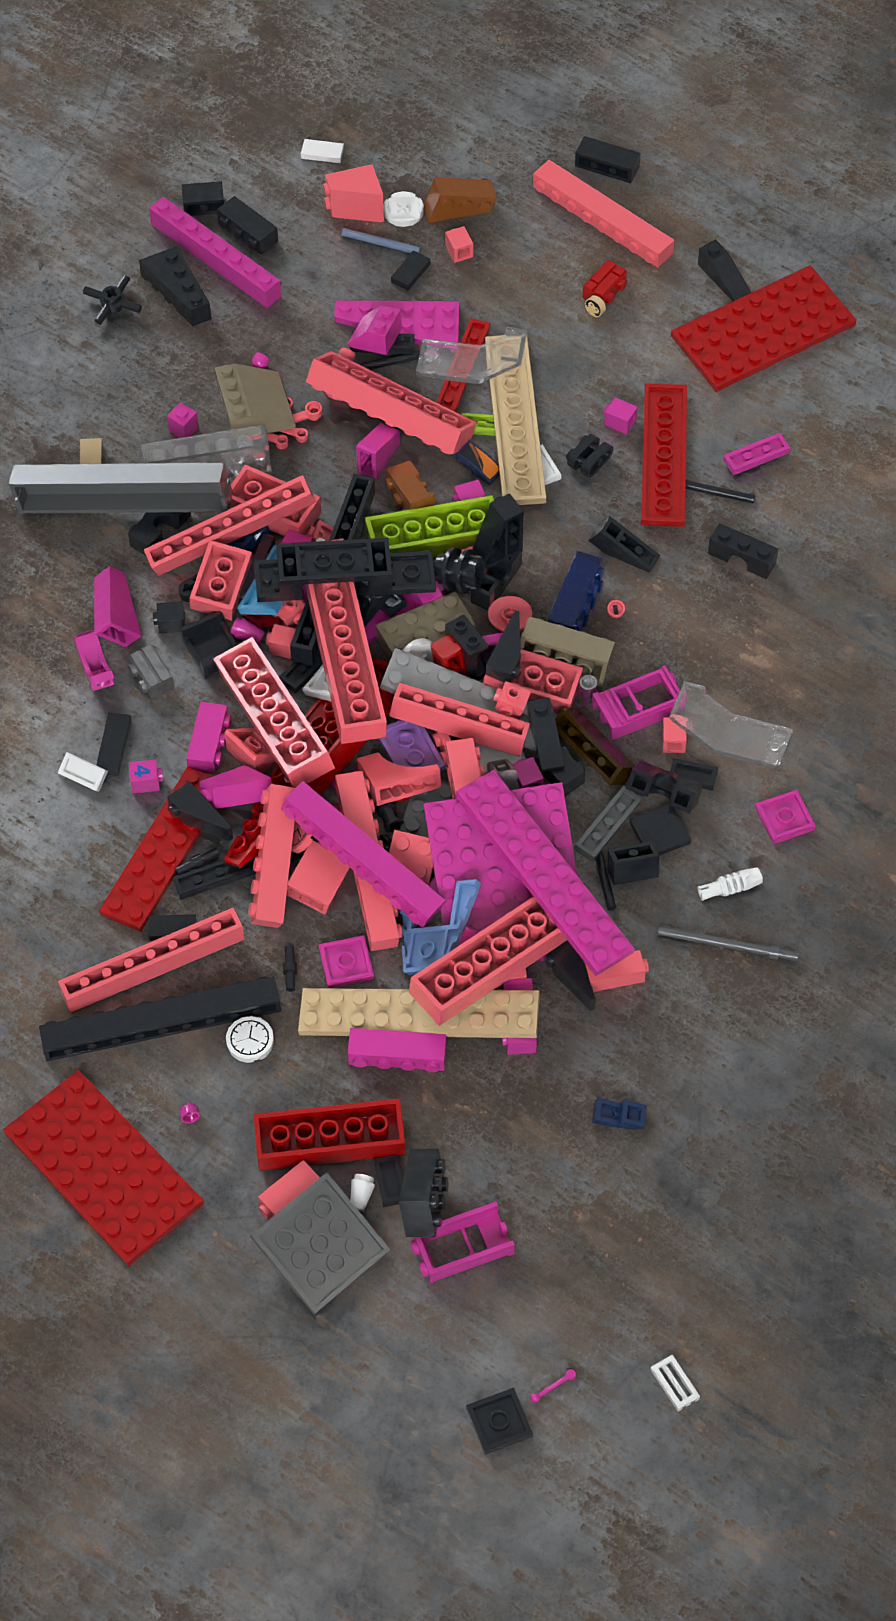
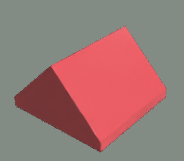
(249, 748)

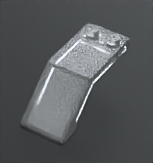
(471, 362)
(727, 732)

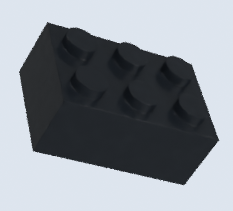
(423, 1193)

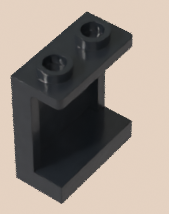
(207, 640)
(471, 643)

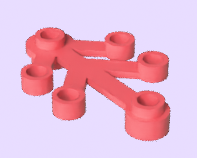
(310, 407)

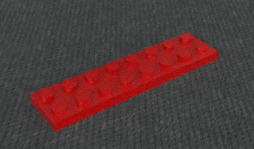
(664, 455)
(153, 864)

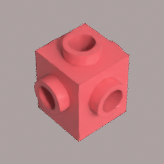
(290, 613)
(511, 700)

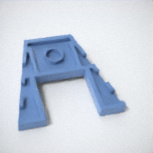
(429, 944)

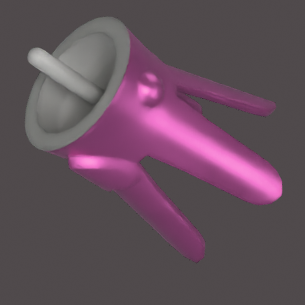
(587, 685)

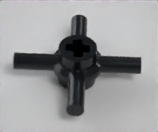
(112, 299)

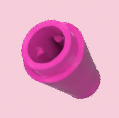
(245, 630)

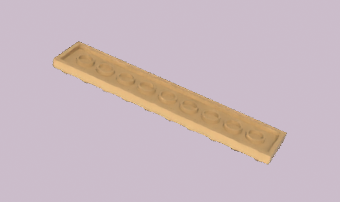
(517, 433)
(492, 1016)

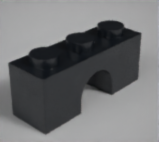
(147, 532)
(757, 554)
(496, 581)
(650, 779)

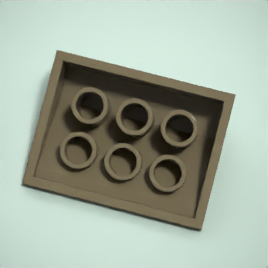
(253, 398)

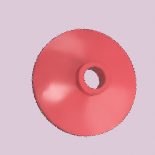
(504, 608)

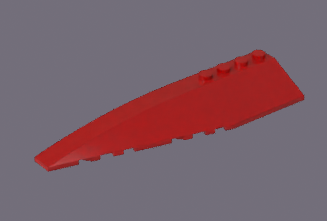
(323, 722)

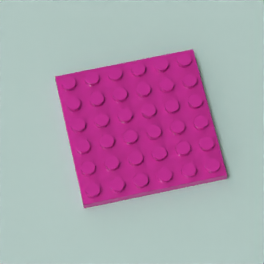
(465, 853)

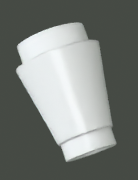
(361, 1190)

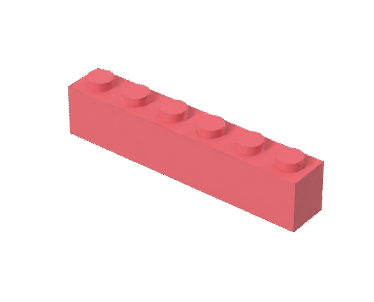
(459, 719)
(272, 860)

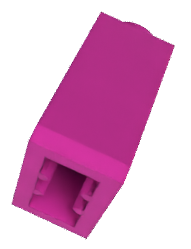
(377, 450)
(235, 787)

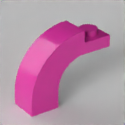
(93, 660)

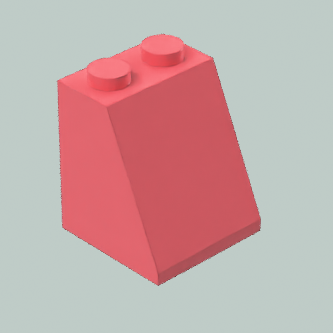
(354, 194)

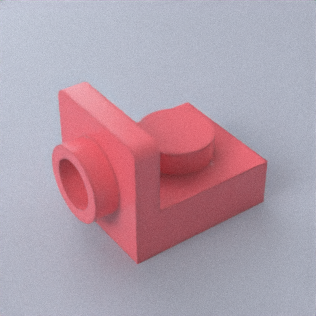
(319, 530)

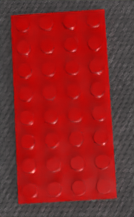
(763, 328)
(103, 1167)

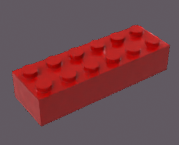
(329, 1134)

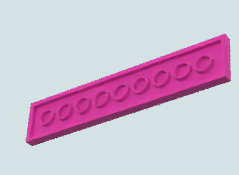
(545, 872)

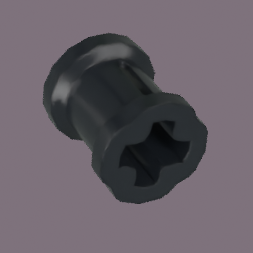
(390, 817)

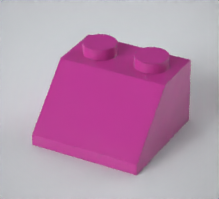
(377, 330)

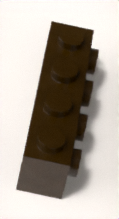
(593, 746)

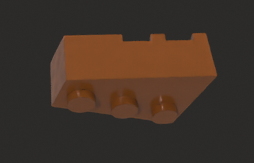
(458, 198)
(407, 488)

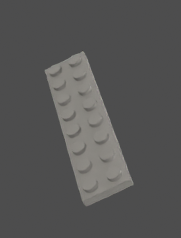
(436, 679)

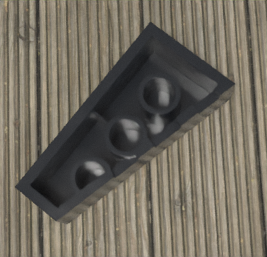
(176, 282)

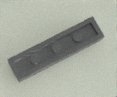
(607, 823)

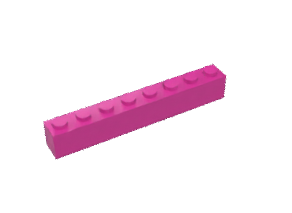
(215, 252)
(362, 854)

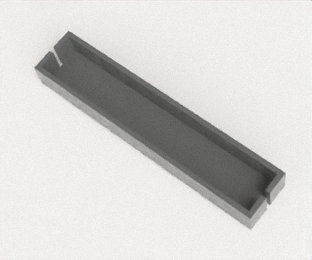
(121, 488)

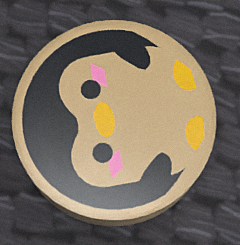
(595, 306)

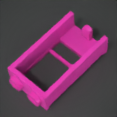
(615, 714)
(493, 1234)

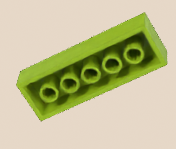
(431, 527)

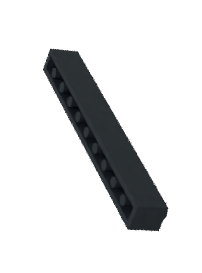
(347, 527)
(159, 1018)

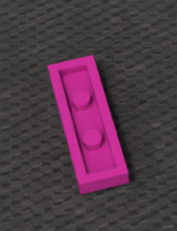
(756, 453)

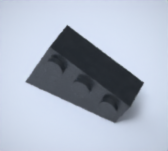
(501, 531)

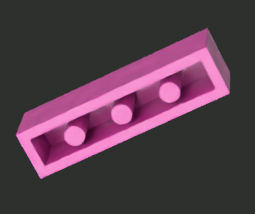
(397, 1049)

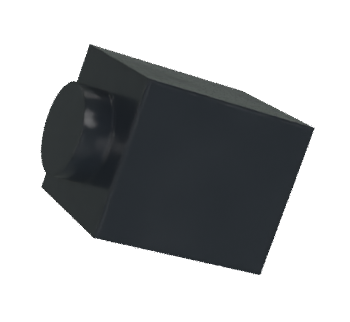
(169, 617)

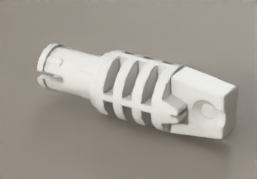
(731, 883)

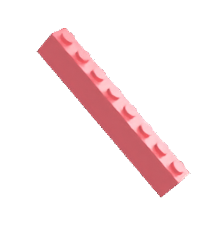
(603, 213)
(230, 525)
(376, 908)
(151, 960)

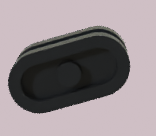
(589, 455)

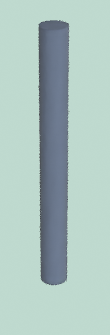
(380, 241)

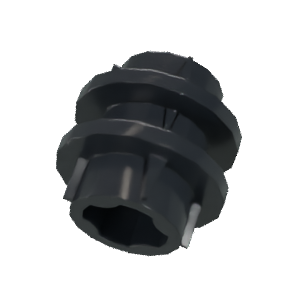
(459, 570)

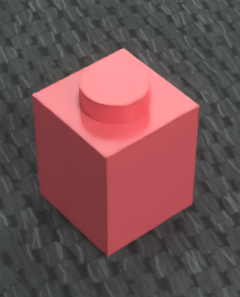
(459, 244)
(280, 640)
(673, 737)

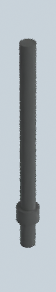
(774, 952)

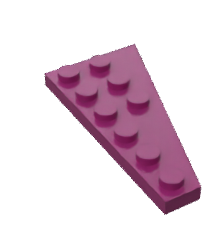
(423, 318)

